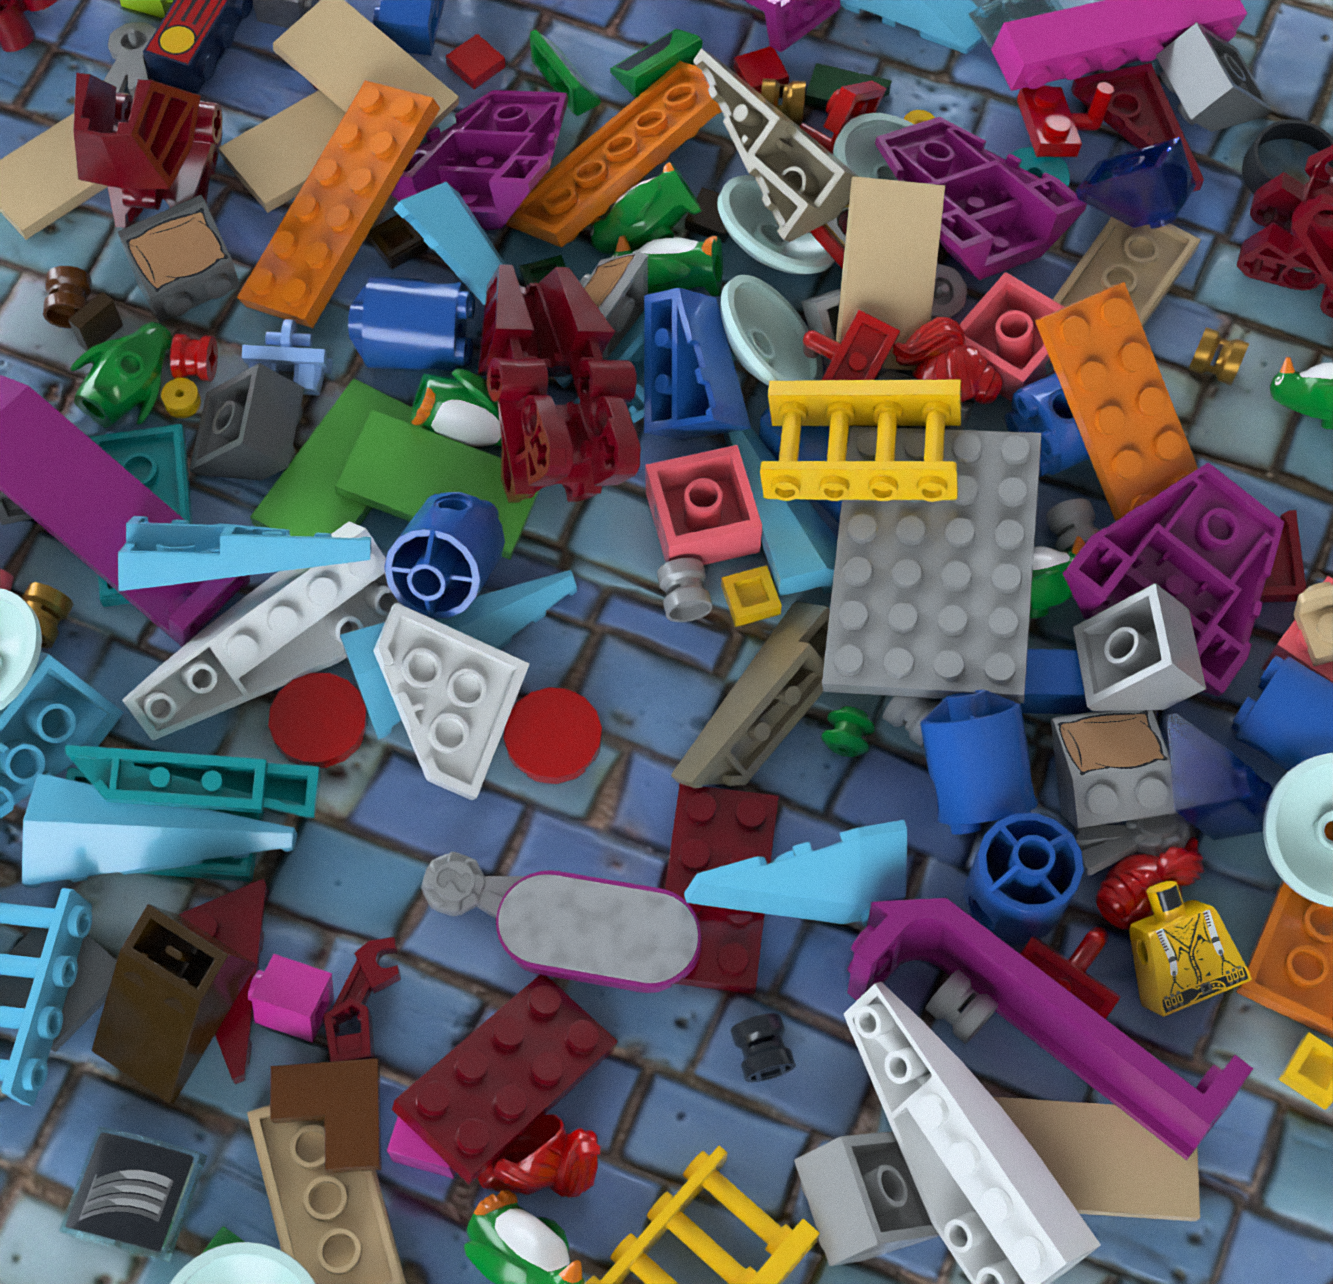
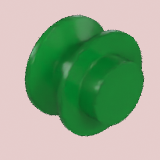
(849, 728)

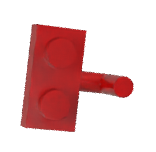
(844, 106)
(1052, 124)
(860, 352)
(1072, 972)

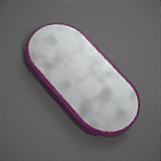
(599, 931)

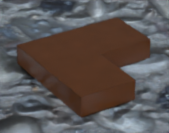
(342, 1095)

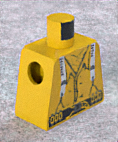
(1182, 952)

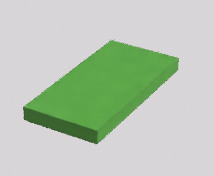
(403, 465)
(305, 492)

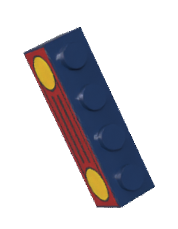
(192, 40)

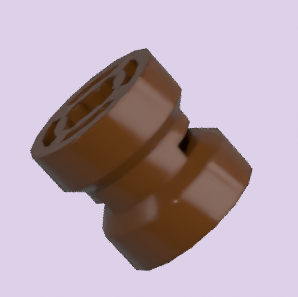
(67, 292)

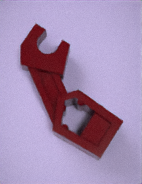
(362, 980)

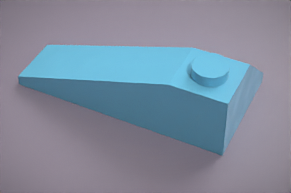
(936, 20)
(46, 716)
(814, 885)

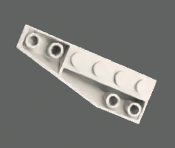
(265, 641)
(965, 1154)

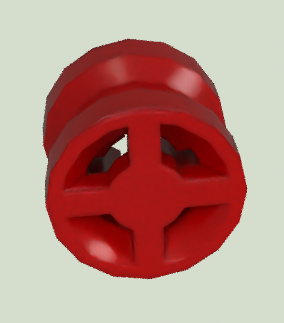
(194, 357)

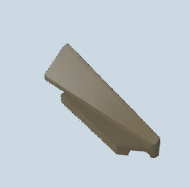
(763, 703)

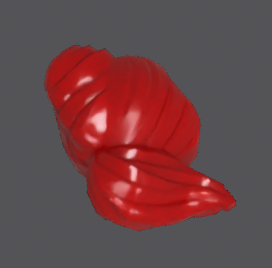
(942, 355)
(1123, 892)
(546, 1159)

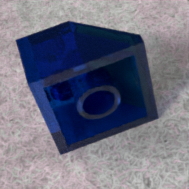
(1141, 185)
(1213, 784)

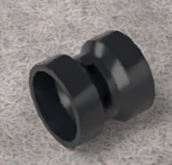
(763, 1047)

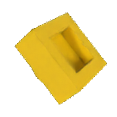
(751, 596)
(1311, 1071)

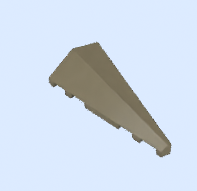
(795, 173)

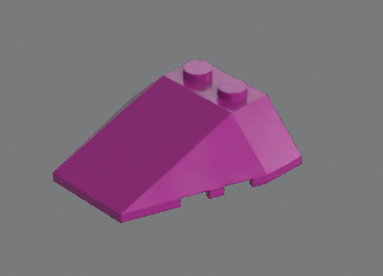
(490, 153)
(991, 206)
(1203, 547)

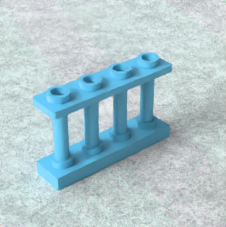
(52, 975)

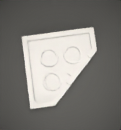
(449, 696)

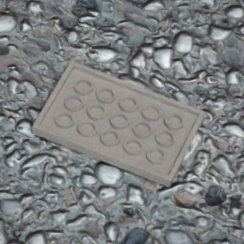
(941, 588)

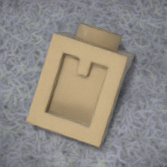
(1315, 620)

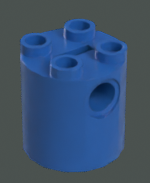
(412, 324)
(1045, 410)
(445, 554)
(1291, 715)
(978, 760)
(1023, 877)

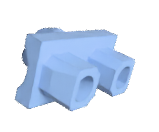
(306, 363)

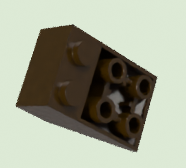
(167, 1000)

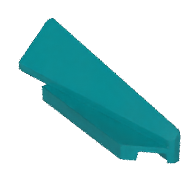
(198, 780)

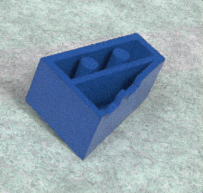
(410, 23)
(689, 368)

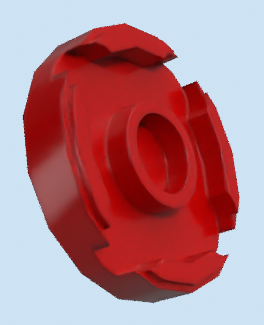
(318, 720)
(553, 735)

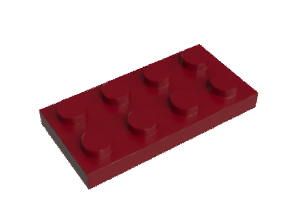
(709, 832)
(504, 1077)

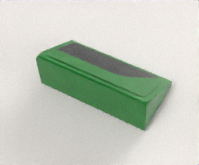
(654, 60)
(562, 74)

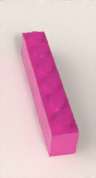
(1103, 36)

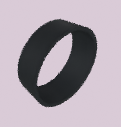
(1252, 169)

